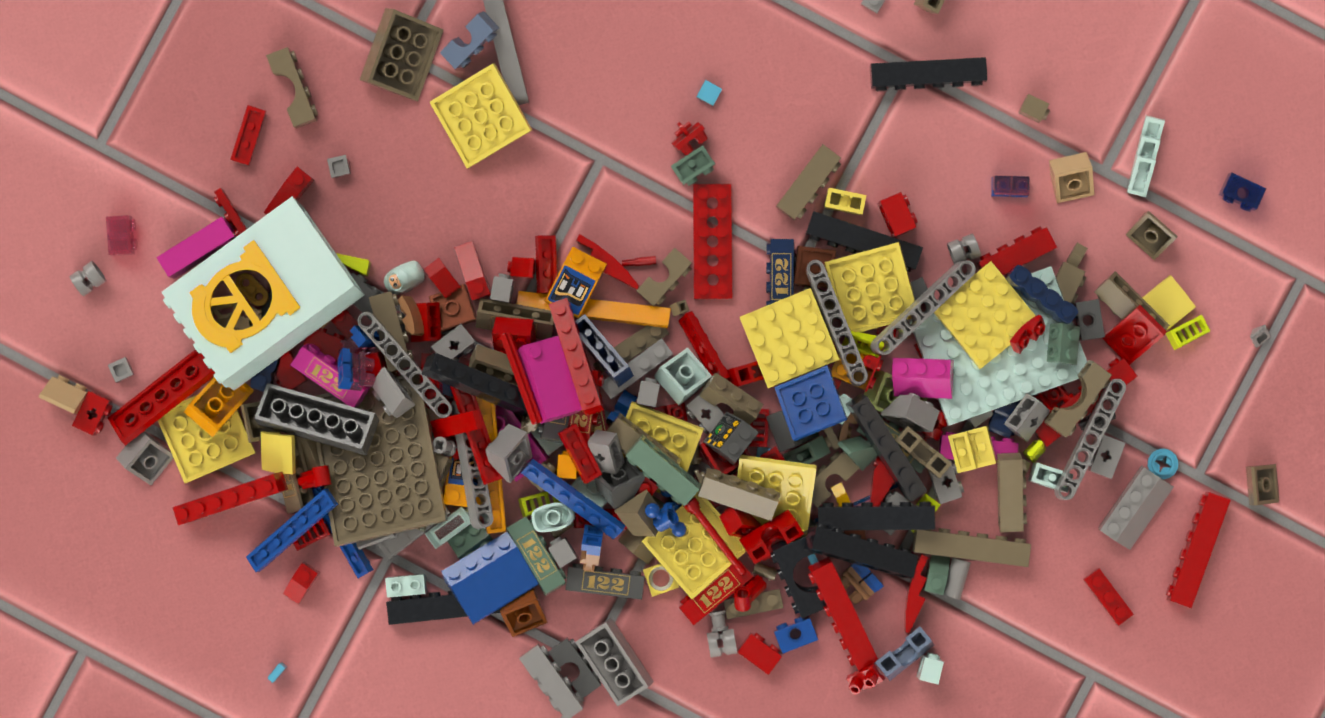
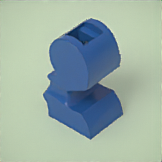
(622, 405)

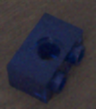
(1253, 191)

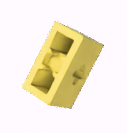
(845, 201)

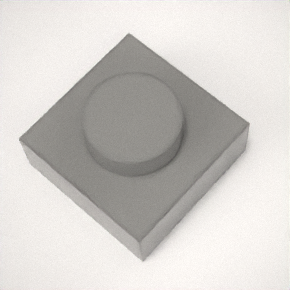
(873, 5)
(338, 166)
(120, 369)

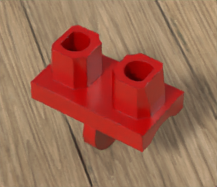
(682, 141)
(864, 679)

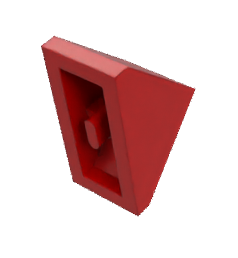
(442, 278)

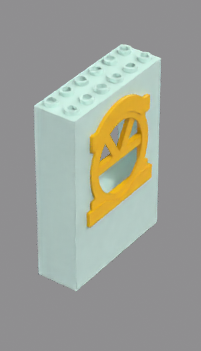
(305, 283)

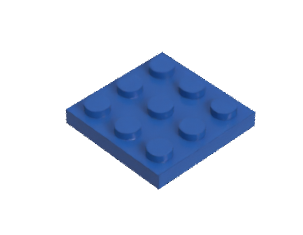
(811, 403)

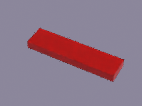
(456, 424)

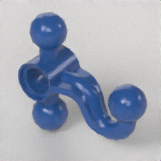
(666, 517)

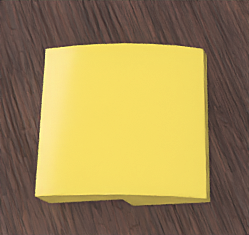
(1169, 301)
(972, 449)
(278, 452)

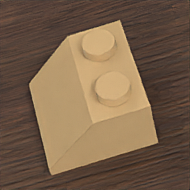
(1072, 177)
(64, 394)

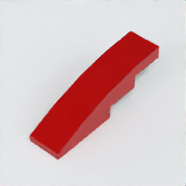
(613, 267)
(913, 600)

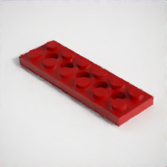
(722, 232)
(151, 396)

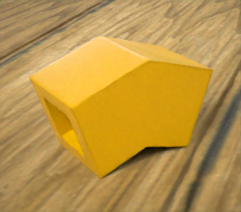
(840, 494)

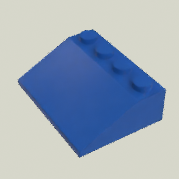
(489, 578)

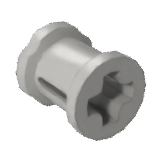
(444, 447)
(718, 620)

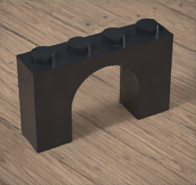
(788, 555)

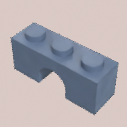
(482, 30)
(913, 648)

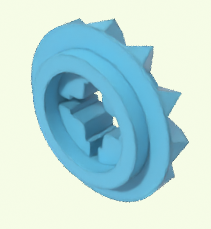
(1171, 460)

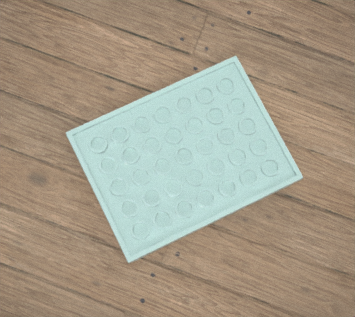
(1004, 377)

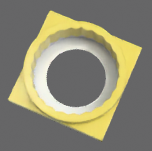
(656, 590)

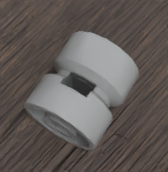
(957, 251)
(94, 276)
(729, 643)

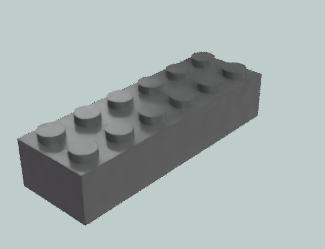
(316, 419)

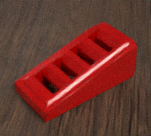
(765, 436)
(325, 529)

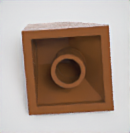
(523, 613)

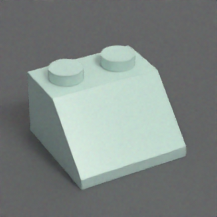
(682, 376)

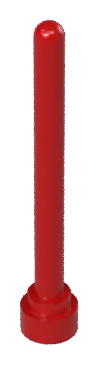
(694, 508)

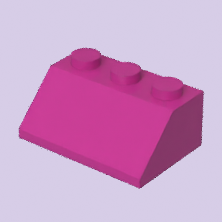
(923, 377)

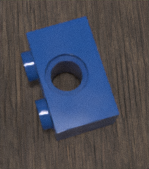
(787, 643)

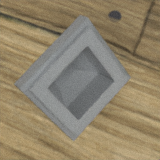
(1259, 335)

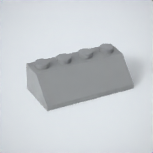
(1135, 507)
(614, 662)

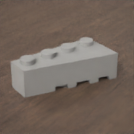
(552, 682)

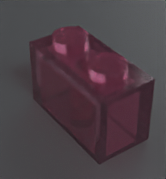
(120, 235)

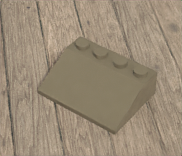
(401, 54)

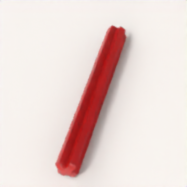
(521, 378)

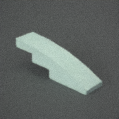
(1145, 156)

